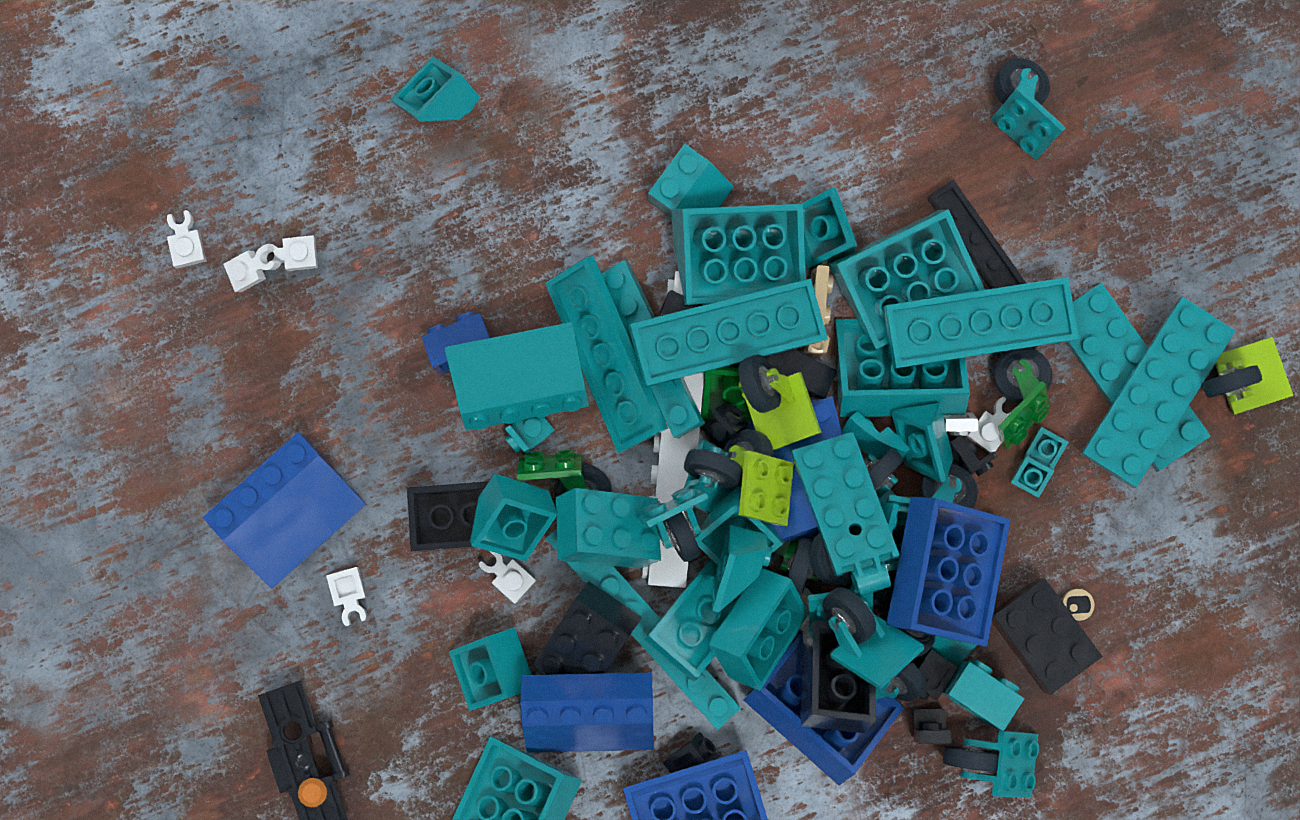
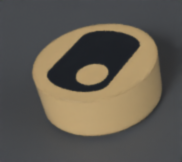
(1079, 603)

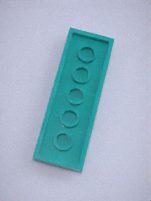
(980, 322)
(727, 332)
(1109, 353)
(606, 355)
(1158, 392)

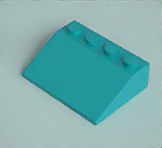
(737, 250)
(905, 266)
(517, 376)
(875, 389)
(516, 787)

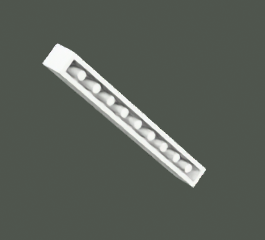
(671, 477)

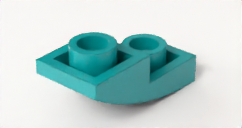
(871, 440)
(1039, 461)

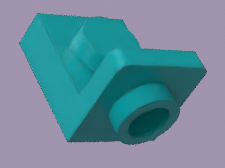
(528, 434)

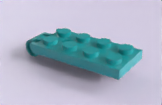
(843, 497)
(690, 623)

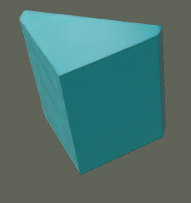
(826, 229)
(927, 438)

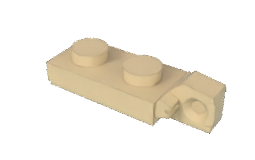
(822, 286)

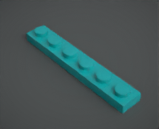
(672, 396)

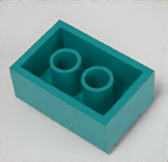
(605, 529)
(759, 629)

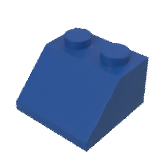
(465, 330)

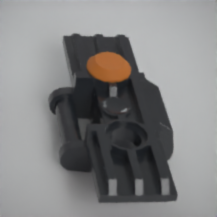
(293, 761)

